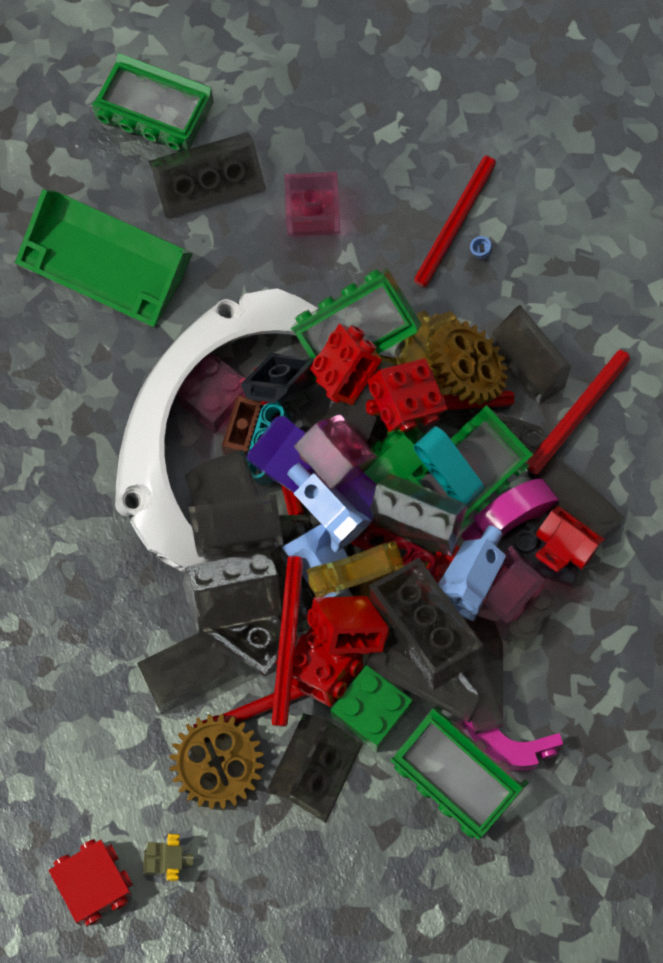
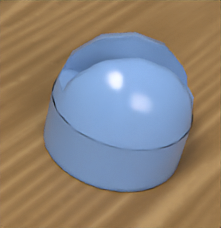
(475, 248)

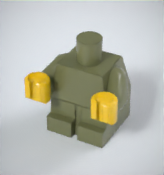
(165, 858)

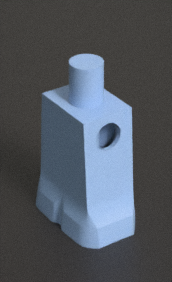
(329, 507)
(316, 550)
(473, 572)

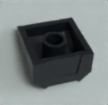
(280, 379)

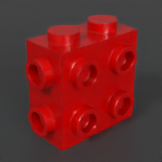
(345, 364)
(407, 395)
(348, 625)
(320, 673)
(91, 882)

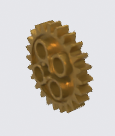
(468, 362)
(191, 772)

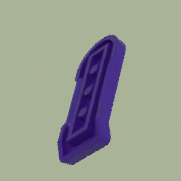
(276, 455)

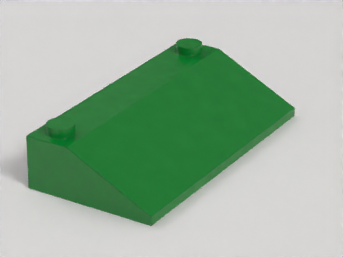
(102, 257)

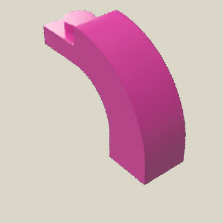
(512, 508)
(518, 755)

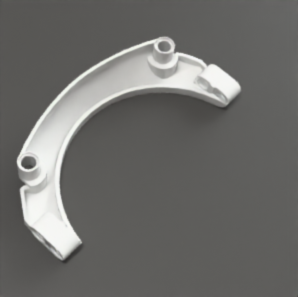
(141, 456)

